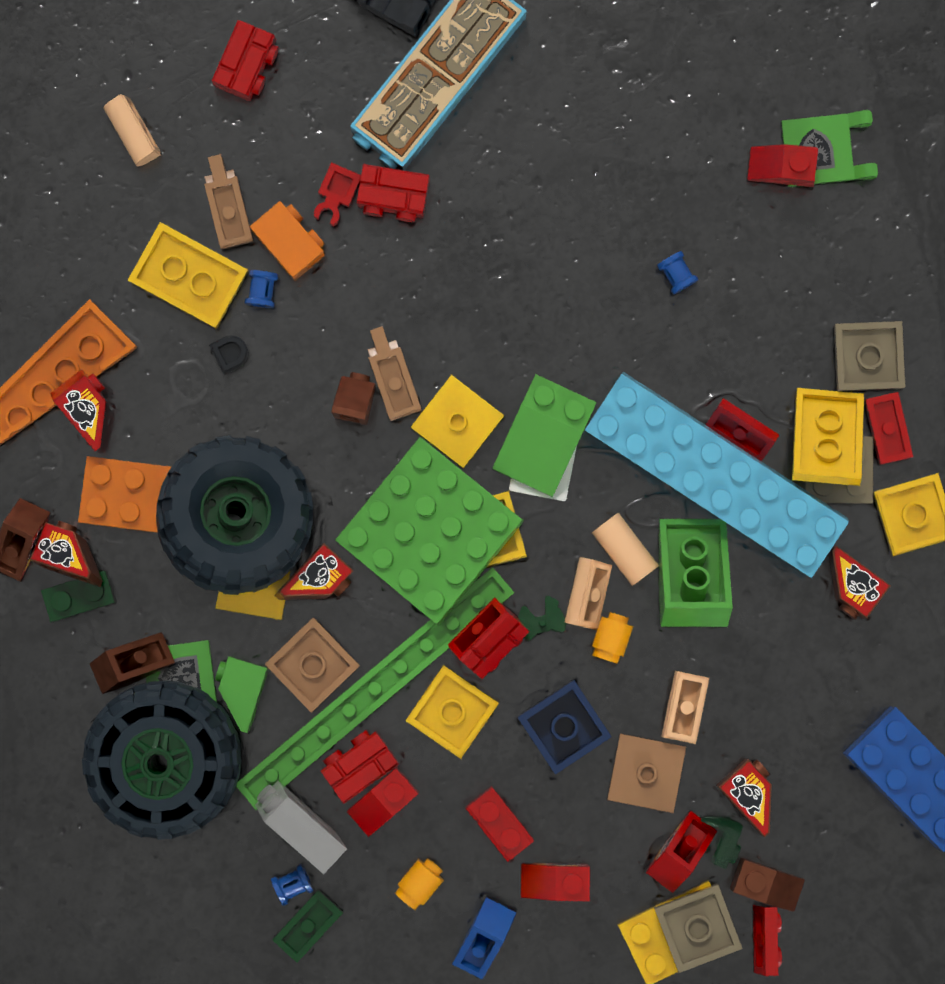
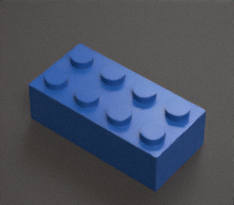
(904, 771)

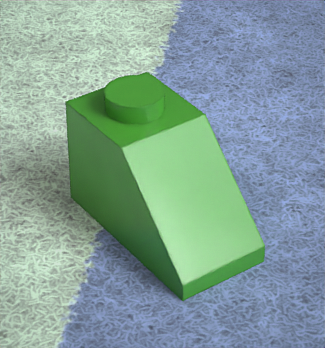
(241, 689)

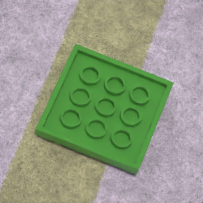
(429, 531)

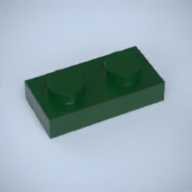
(77, 598)
(307, 926)

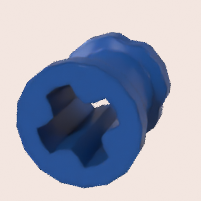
(677, 272)
(261, 289)
(292, 884)

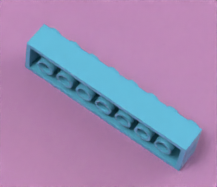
(717, 474)

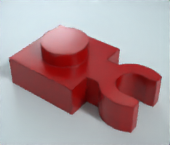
(338, 188)

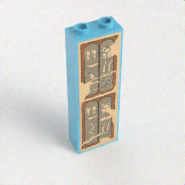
(434, 78)

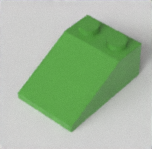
(544, 435)
(694, 573)

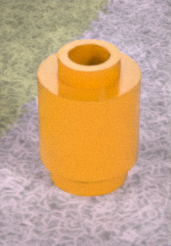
(612, 637)
(419, 883)

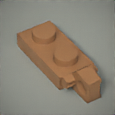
(227, 205)
(392, 376)

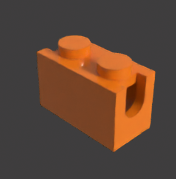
(287, 239)

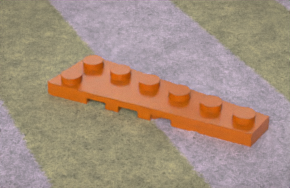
(83, 342)

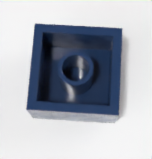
(564, 726)

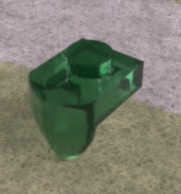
(727, 848)

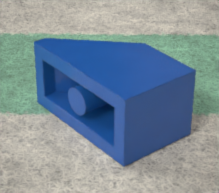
(484, 938)

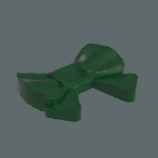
(552, 620)

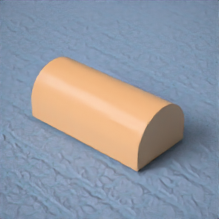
(132, 130)
(625, 549)
(588, 593)
(685, 707)

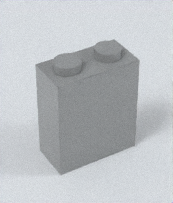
(299, 826)

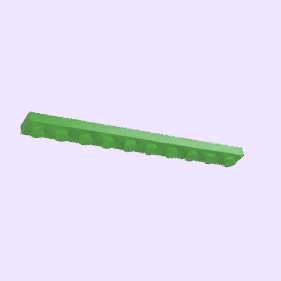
(371, 690)

